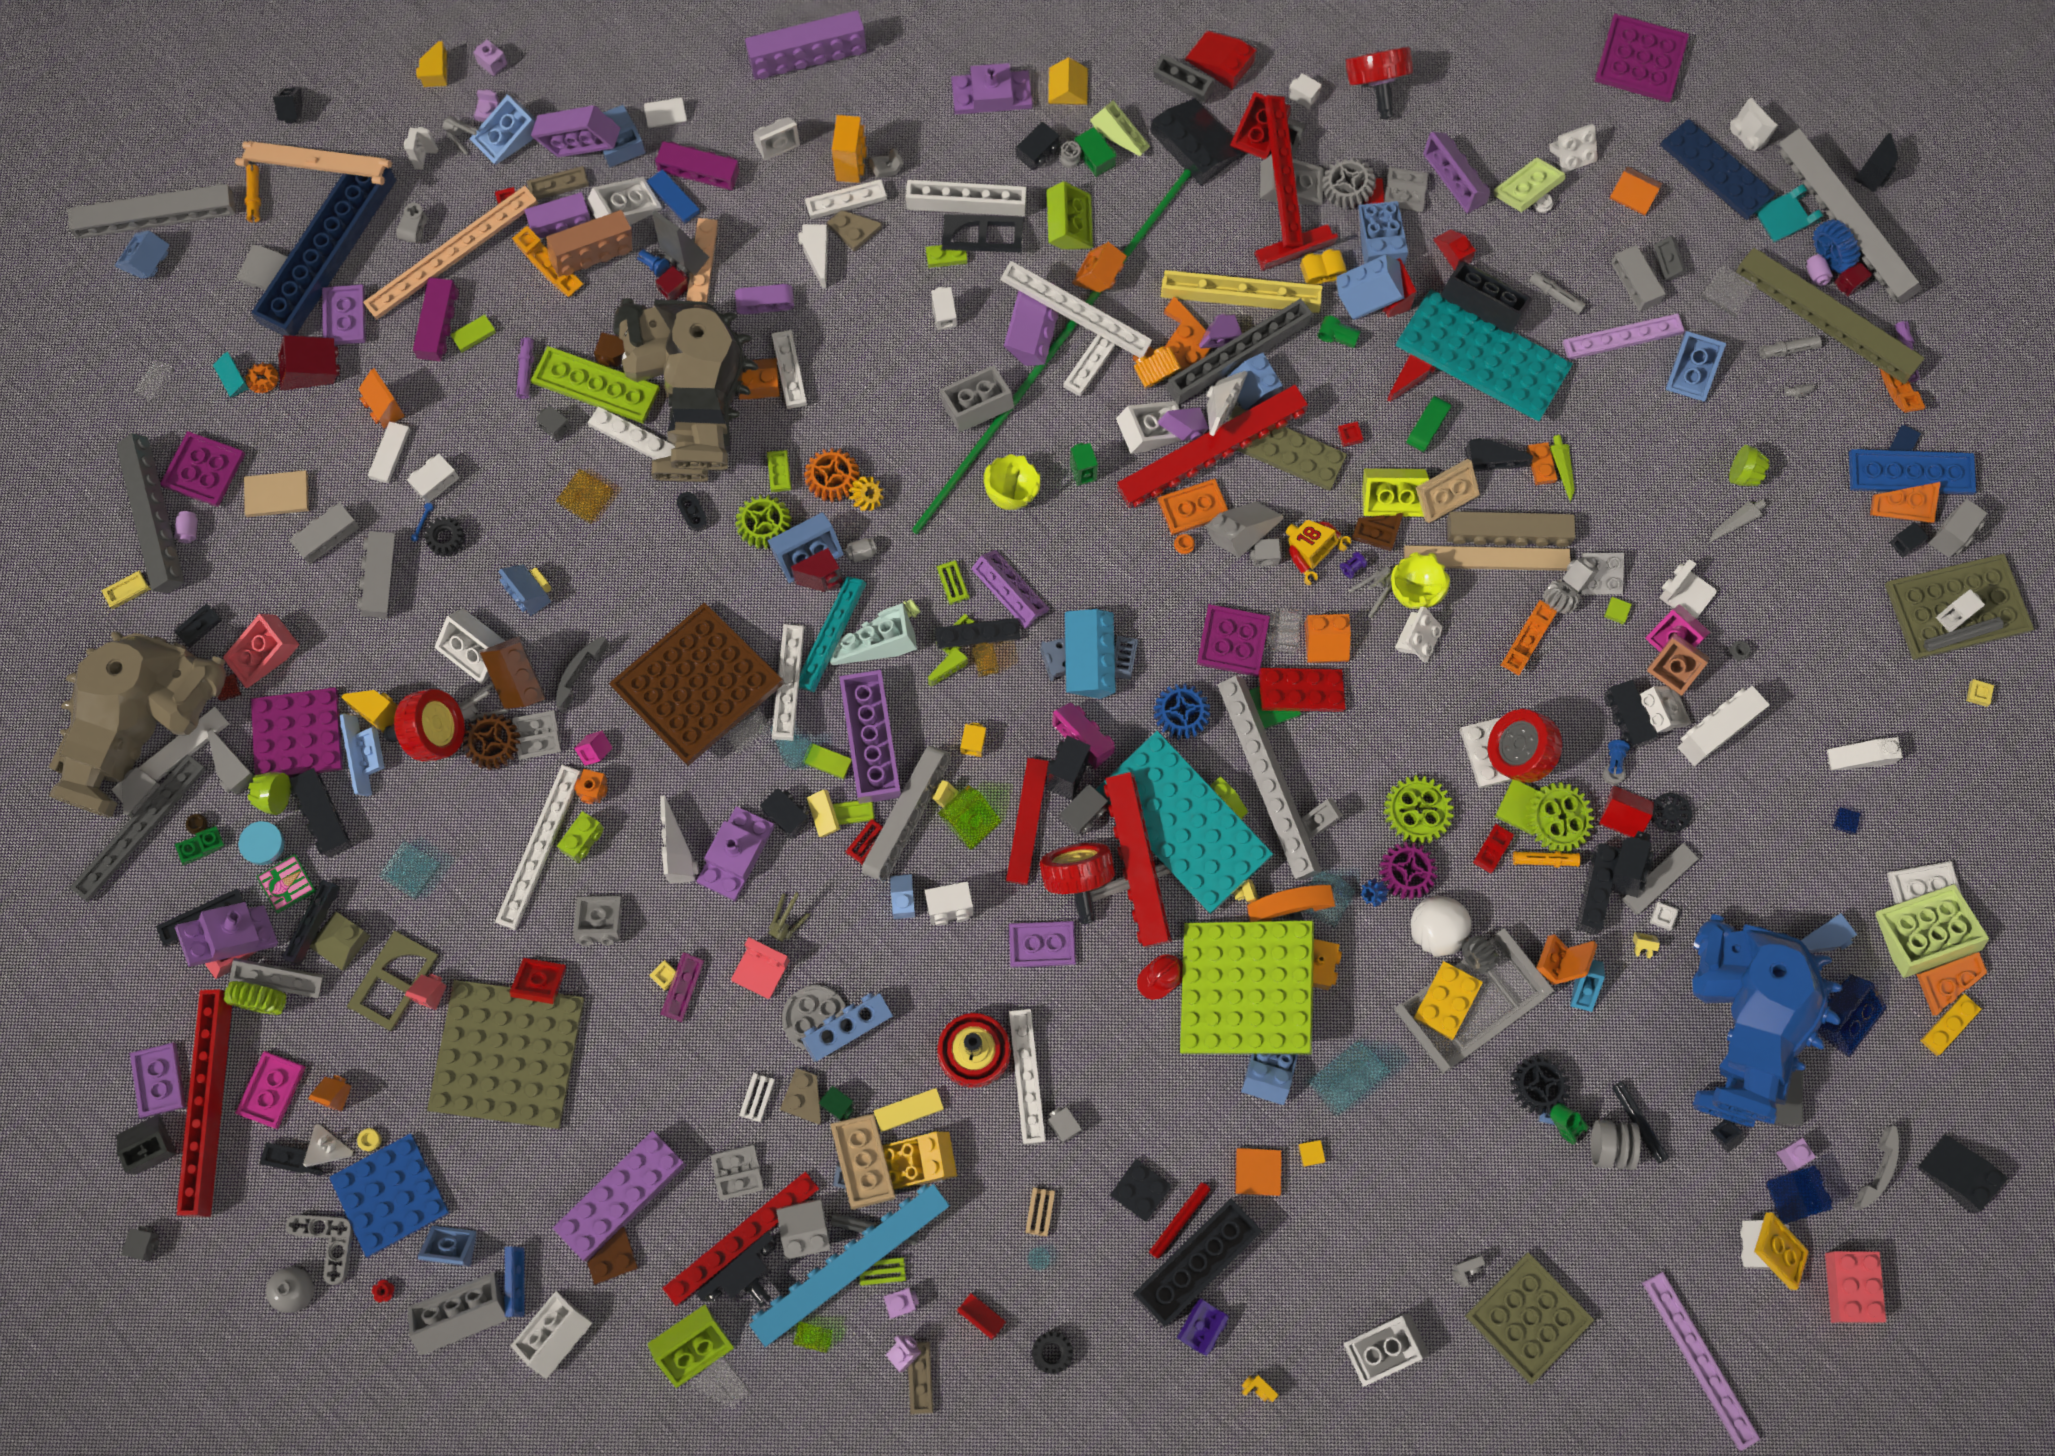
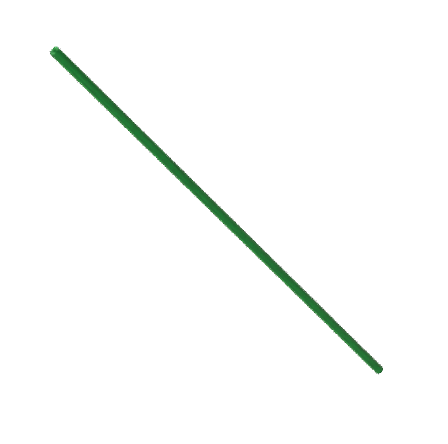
(1038, 368)

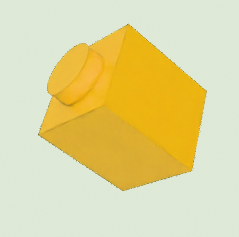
(973, 739)

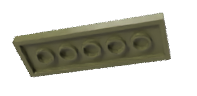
(1296, 455)

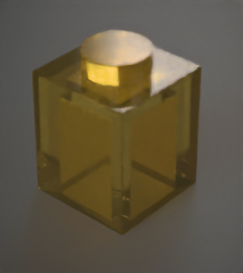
(985, 659)

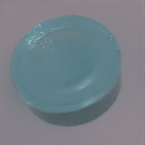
(1038, 1259)

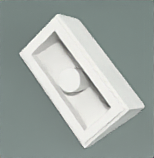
(665, 112)

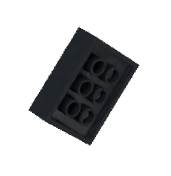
(1195, 140)

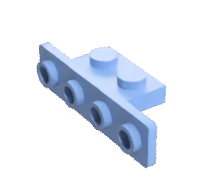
(363, 753)

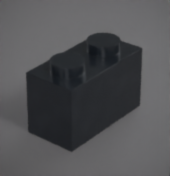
(1038, 146)
(785, 812)

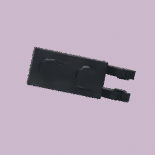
(286, 1159)

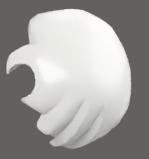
(1440, 925)

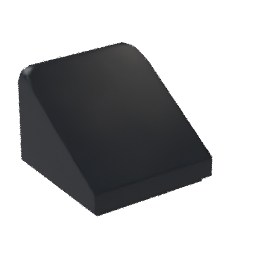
(1728, 1135)

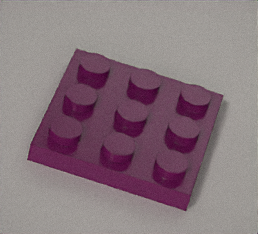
(202, 469)
(1233, 640)

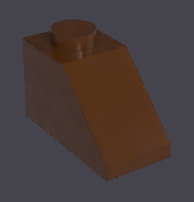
(609, 350)

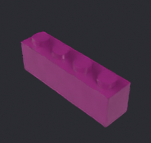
(697, 165)
(435, 319)

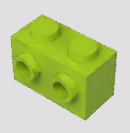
(580, 837)

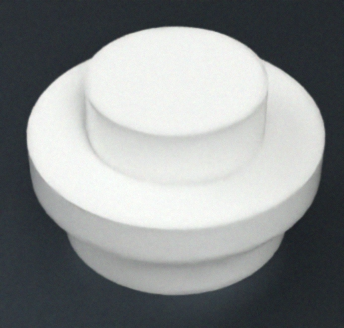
(1544, 204)

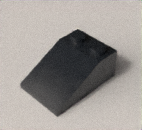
(1962, 1174)

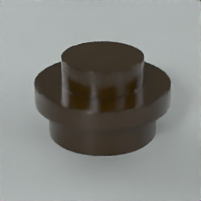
(196, 823)

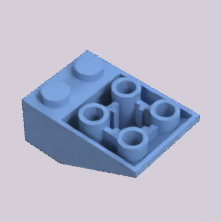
(628, 141)
(1382, 231)
(1270, 1076)

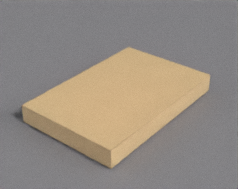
(1448, 491)
(276, 493)

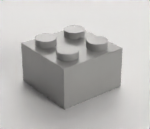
(1958, 528)

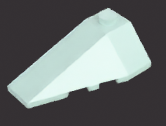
(882, 638)

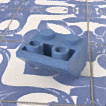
(523, 588)

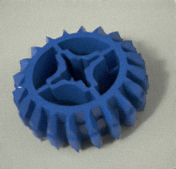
(1836, 245)
(1198, 707)

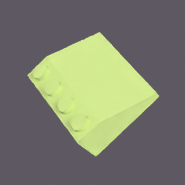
(1930, 931)

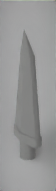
(1741, 517)

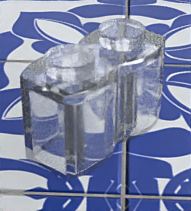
(1285, 630)

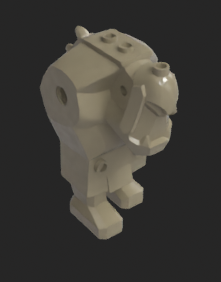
(116, 708)

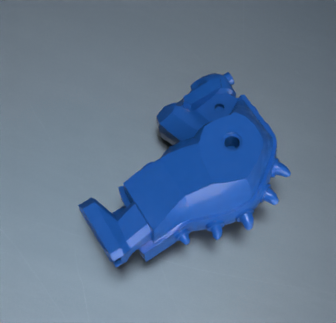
(1774, 1010)

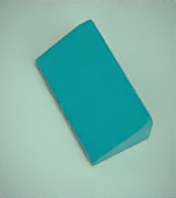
(230, 375)

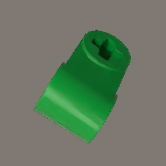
(1568, 1122)

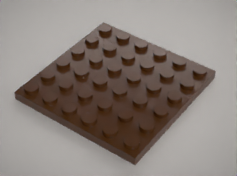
(696, 684)

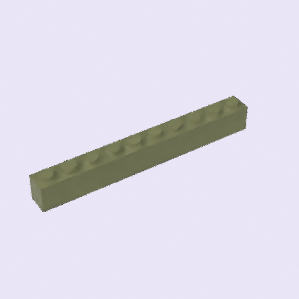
(1830, 316)

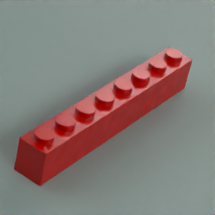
(1138, 860)

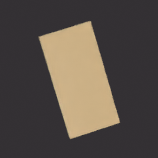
(862, 1161)

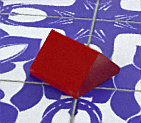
(1626, 812)

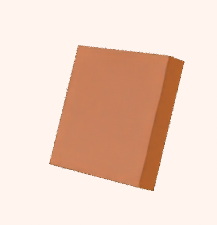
(1258, 1172)

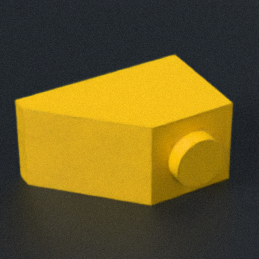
(433, 66)

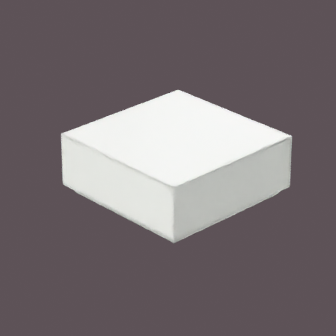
(1664, 916)

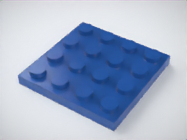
(389, 1195)

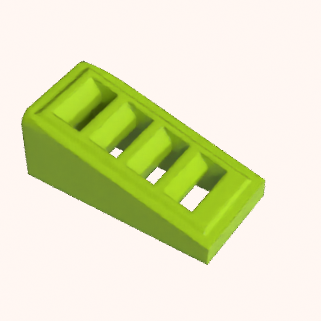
(950, 665)

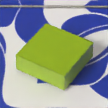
(1617, 610)

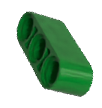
(1428, 423)

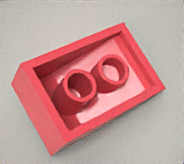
(260, 649)

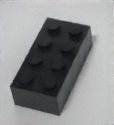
(1486, 297)

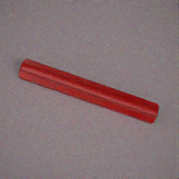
(1179, 1220)

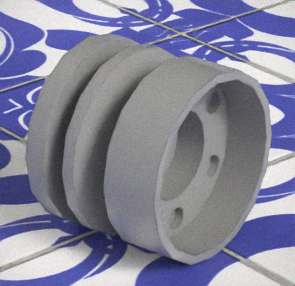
(1615, 1144)

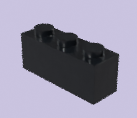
(1630, 715)

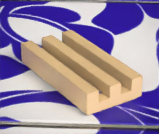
(1043, 1192)

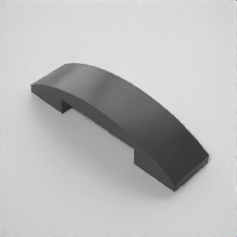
(593, 650)

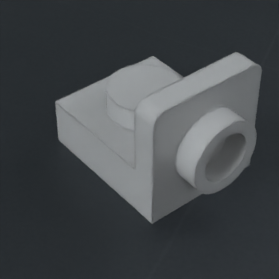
(1470, 1266)

